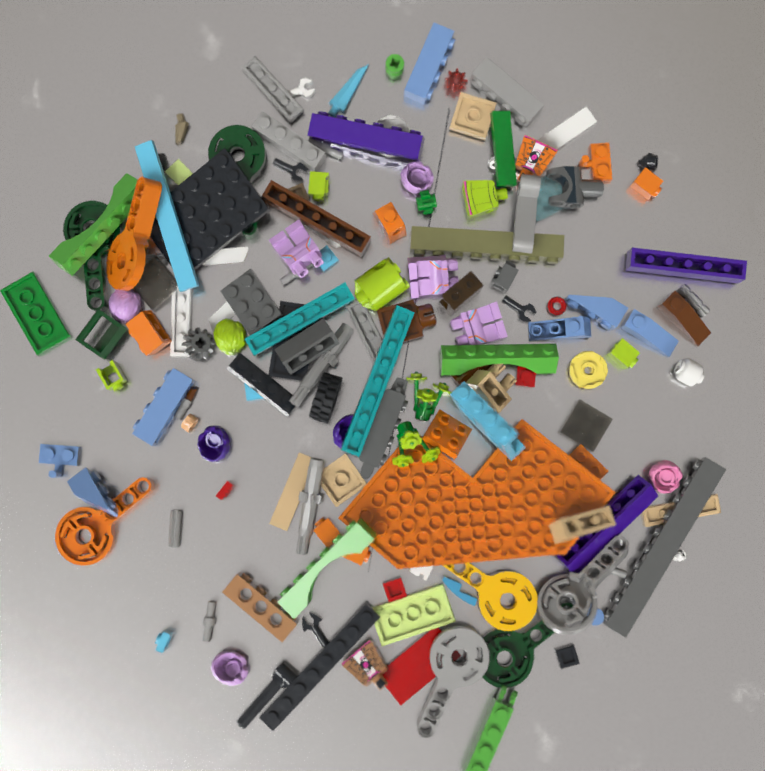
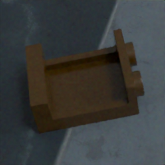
(461, 293)

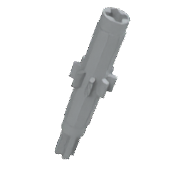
(321, 365)
(310, 499)

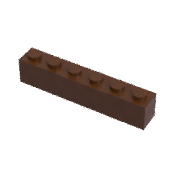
(316, 218)

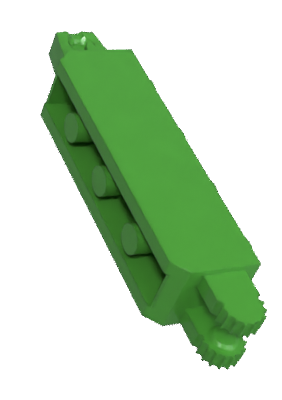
(490, 732)

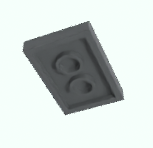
(251, 302)

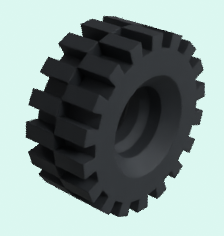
(325, 397)

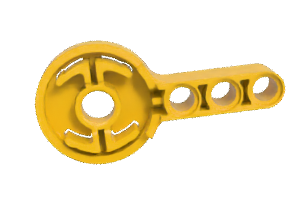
(491, 589)

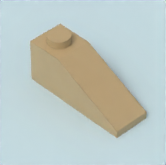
(581, 524)

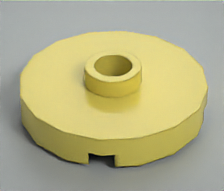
(597, 366)

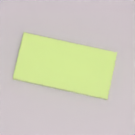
(413, 615)

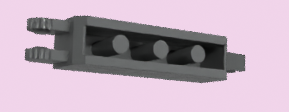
(382, 427)

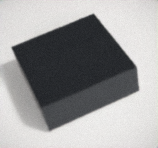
(567, 656)

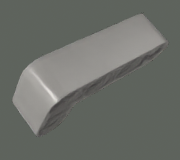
(526, 213)

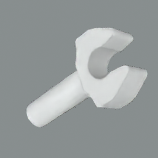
(300, 89)

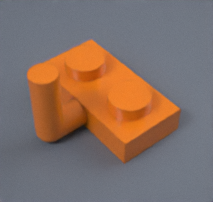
(599, 162)

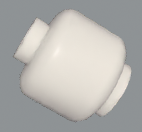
(689, 372)

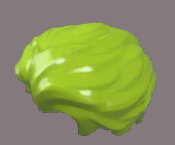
(229, 336)

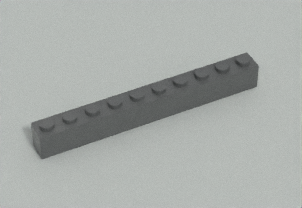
(664, 546)

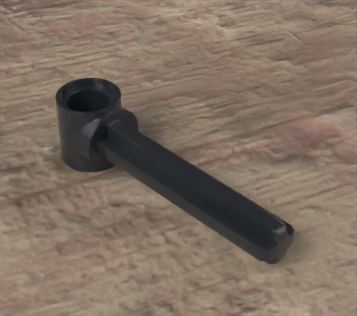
(281, 679)

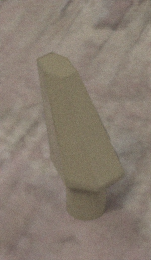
(180, 129)

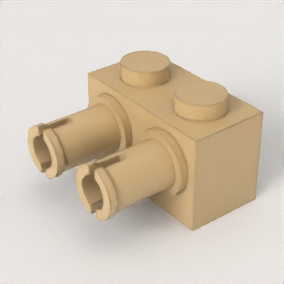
(489, 389)

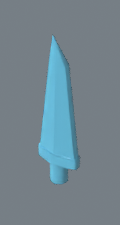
(345, 94)

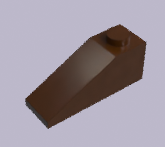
(684, 317)

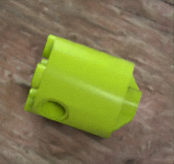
(380, 285)

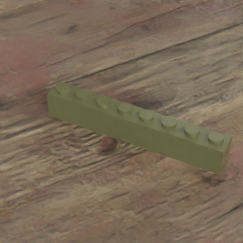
(483, 244)

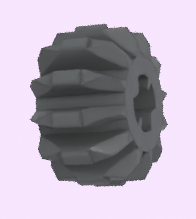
(194, 350)

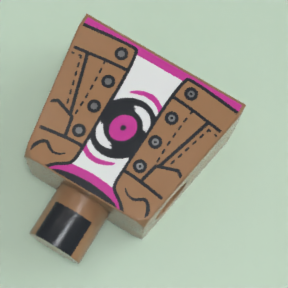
(367, 665)

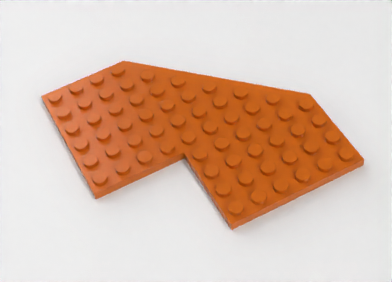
(504, 512)

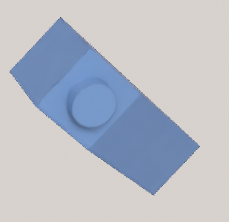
(649, 332)

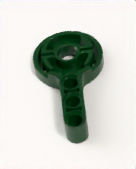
(235, 138)
(90, 212)
(518, 645)

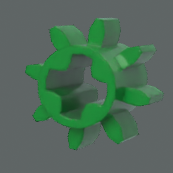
(426, 202)

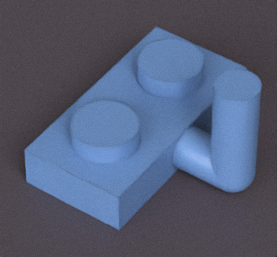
(60, 456)

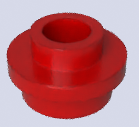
(561, 302)

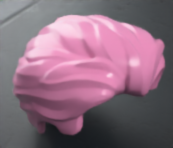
(665, 476)

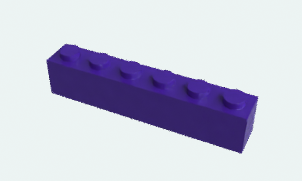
(366, 136)
(686, 265)
(625, 509)

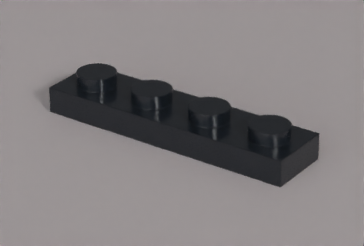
(262, 383)

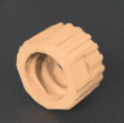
(189, 423)

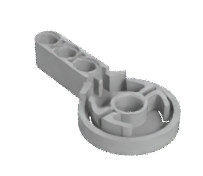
(581, 590)
(452, 672)

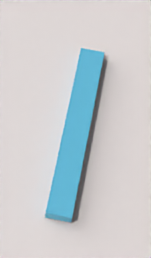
(168, 219)

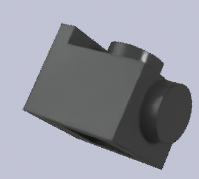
(504, 276)

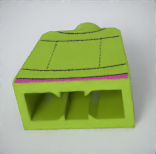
(481, 197)

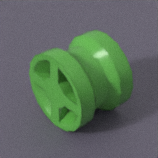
(394, 70)

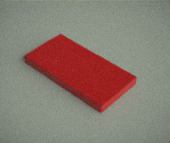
(412, 668)

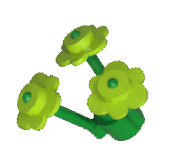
(424, 409)
(409, 438)

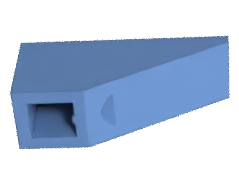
(604, 309)
(560, 329)
(88, 488)

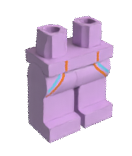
(301, 255)
(430, 275)
(473, 328)

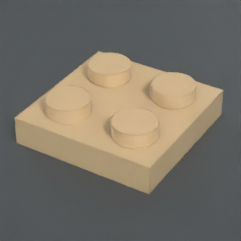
(472, 116)
(341, 480)

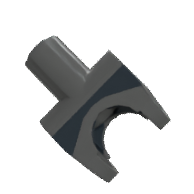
(573, 187)

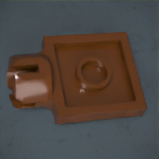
(418, 321)

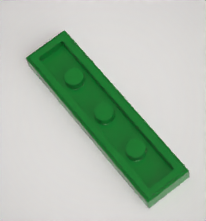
(503, 149)

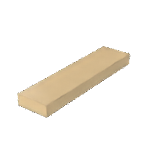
(289, 498)
(654, 514)

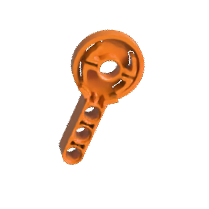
(127, 252)
(98, 525)

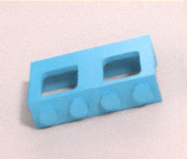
(487, 420)

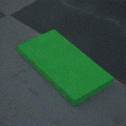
(35, 313)

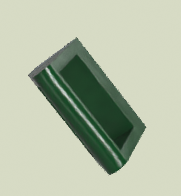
(108, 339)

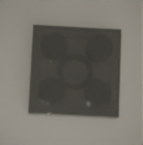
(156, 283)
(586, 425)

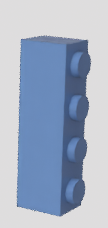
(429, 63)
(163, 407)

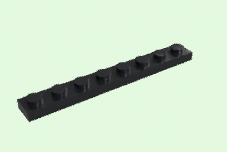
(319, 666)

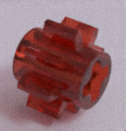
(461, 81)

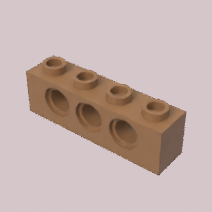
(249, 605)

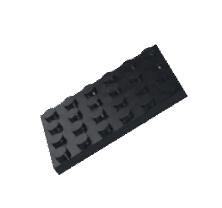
(213, 208)

